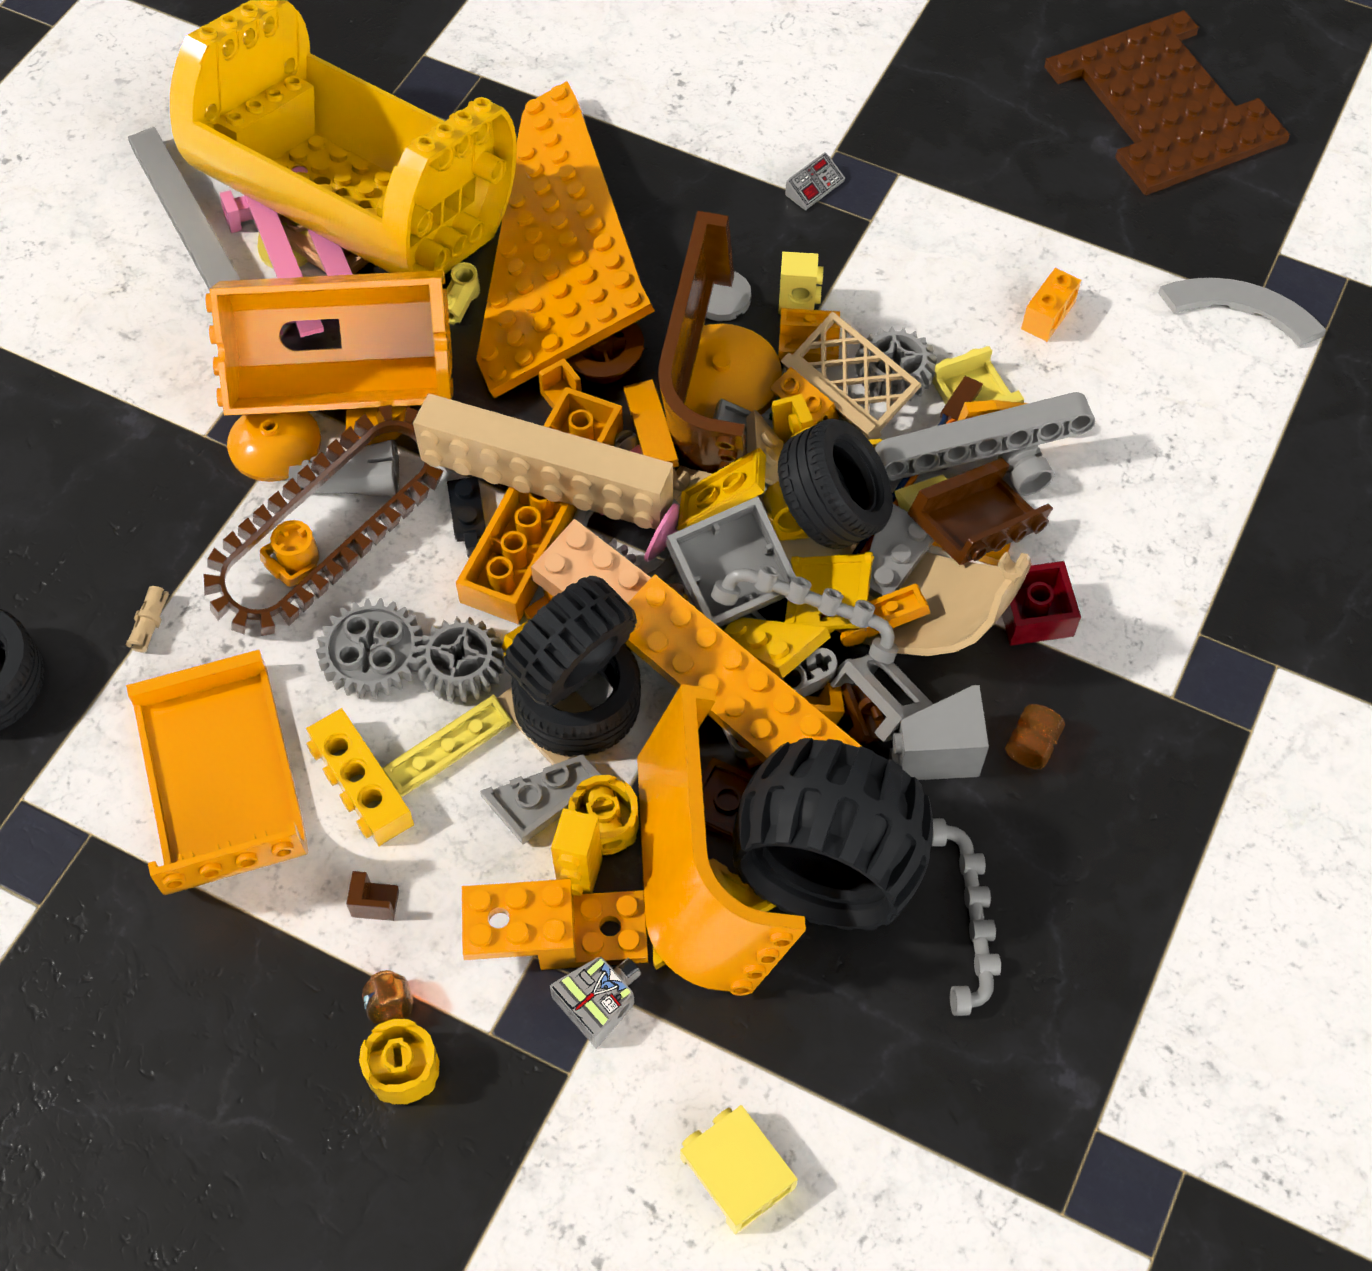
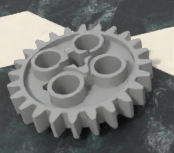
(341, 644)

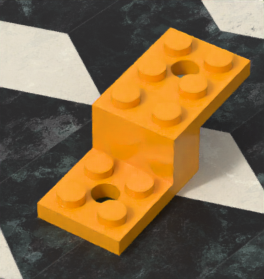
(552, 924)

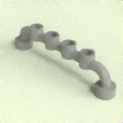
(798, 592)
(980, 930)

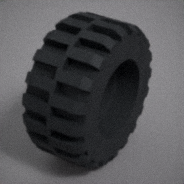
(569, 640)

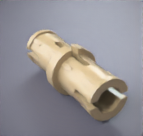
(147, 619)

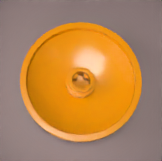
(733, 367)

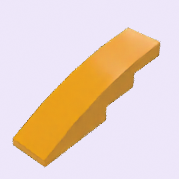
(650, 422)

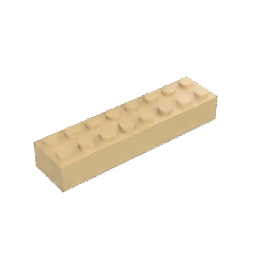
(544, 461)

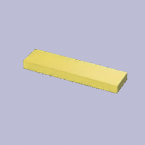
(447, 745)

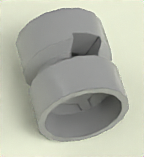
(1028, 470)

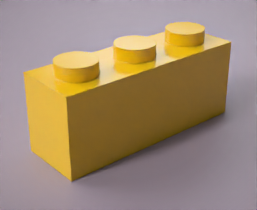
(577, 850)

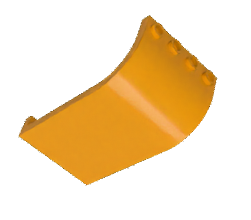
(217, 772)
(687, 911)

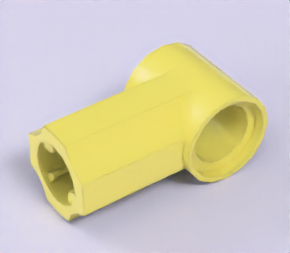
(462, 290)

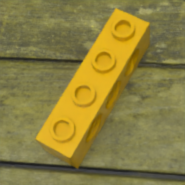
(339, 733)

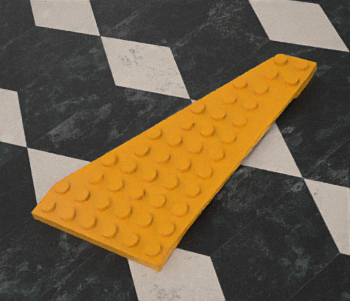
(560, 253)

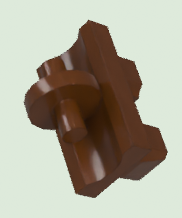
(863, 713)

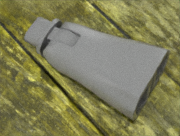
(369, 472)

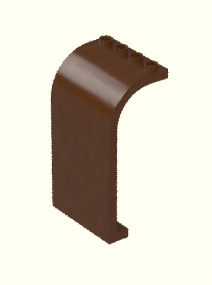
(698, 440)

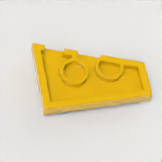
(777, 644)

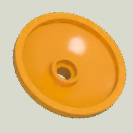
(269, 453)

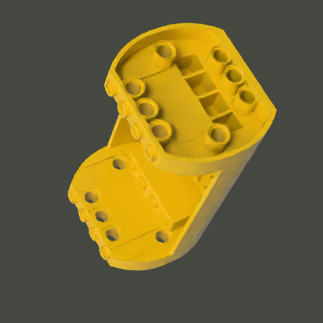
(378, 168)

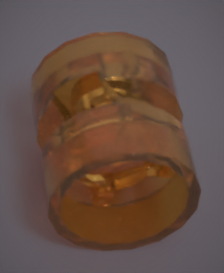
(1034, 736)

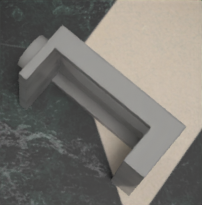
(861, 673)

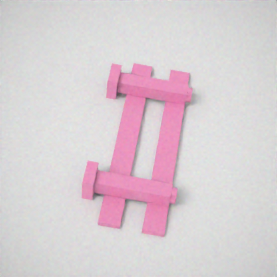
(278, 247)

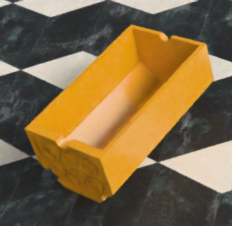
(390, 341)

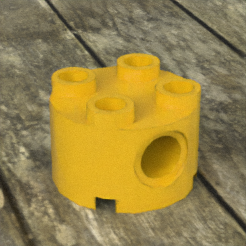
(615, 807)
(399, 1061)

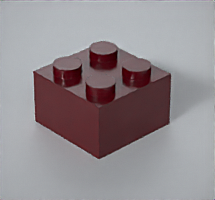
(1043, 606)

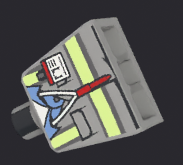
(596, 996)

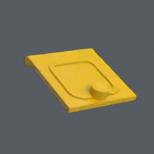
(844, 573)

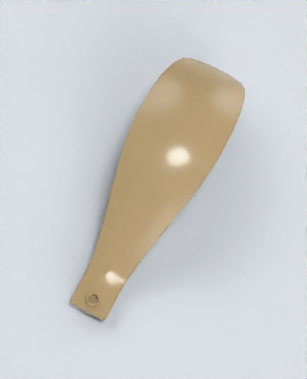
(960, 598)

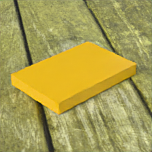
(723, 489)

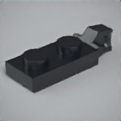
(466, 511)

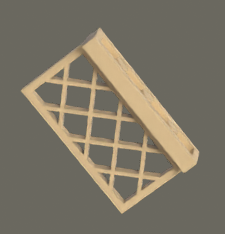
(846, 407)

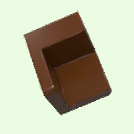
(371, 899)

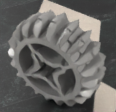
(907, 352)
(450, 645)

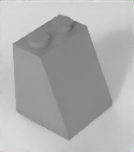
(944, 738)

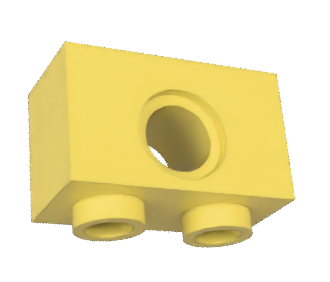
(799, 281)

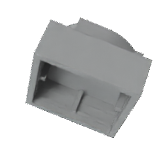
(725, 543)

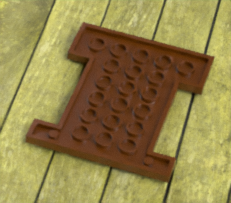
(1167, 104)

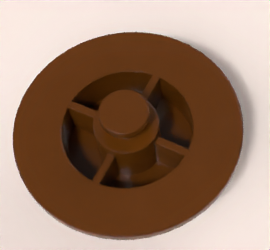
(610, 357)

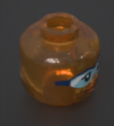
(387, 997)

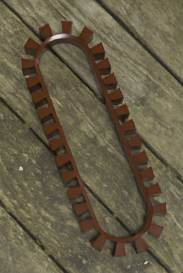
(291, 491)

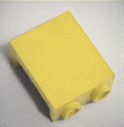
(977, 366)
(738, 1167)

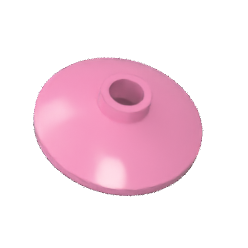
(665, 528)

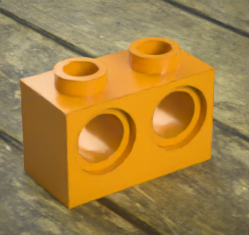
(1051, 304)

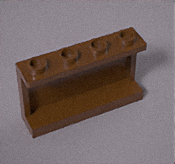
(976, 513)

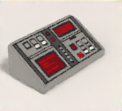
(814, 181)

